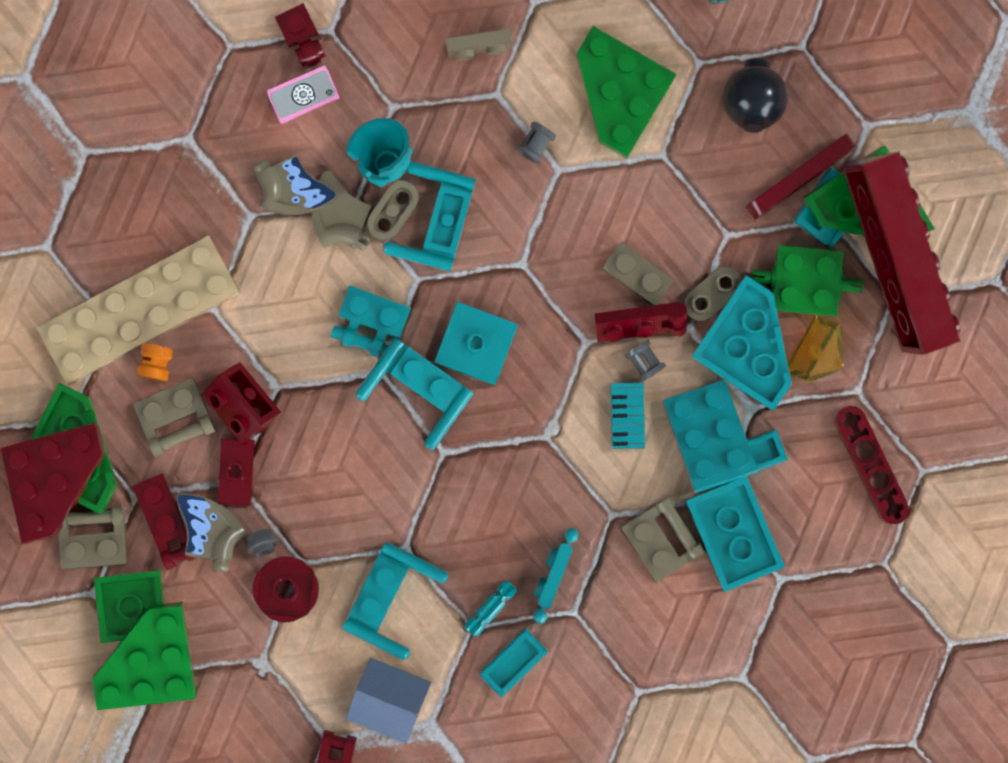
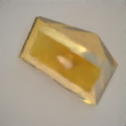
(818, 351)

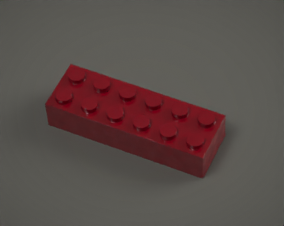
(902, 253)

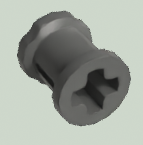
(535, 142)
(645, 371)

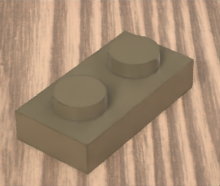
(466, 46)
(638, 274)

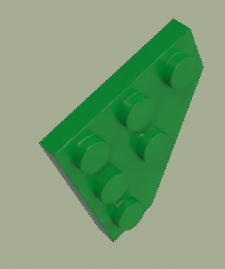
(620, 89)
(834, 207)
(72, 410)
(149, 662)

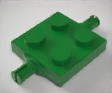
(807, 280)

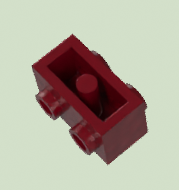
(240, 403)

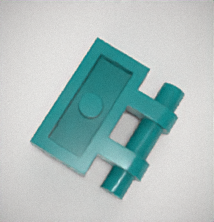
(372, 312)

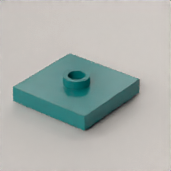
(476, 343)

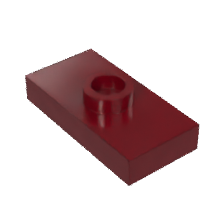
(236, 472)

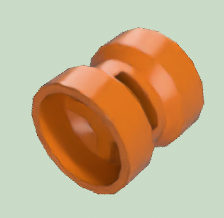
(154, 362)

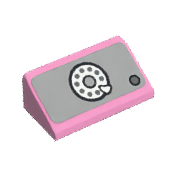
(303, 94)

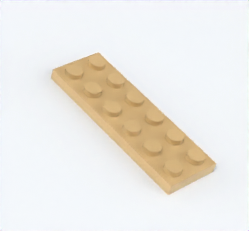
(138, 310)

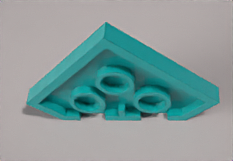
(748, 345)

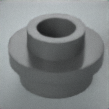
(262, 542)

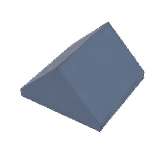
(388, 700)

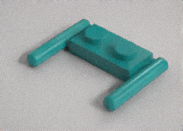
(446, 220)
(424, 380)
(548, 587)
(380, 592)

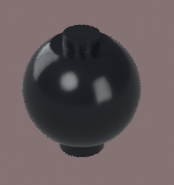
(755, 96)

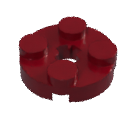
(298, 603)

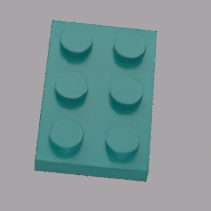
(710, 436)
(735, 534)

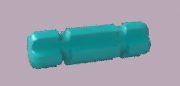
(490, 608)

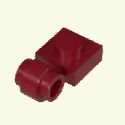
(299, 28)

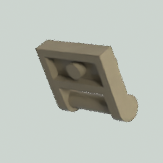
(169, 407)
(654, 546)
(97, 548)

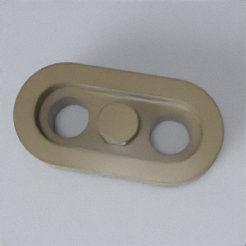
(392, 211)
(712, 293)

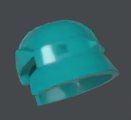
(381, 150)

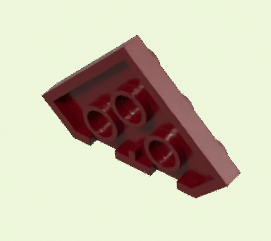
(50, 477)

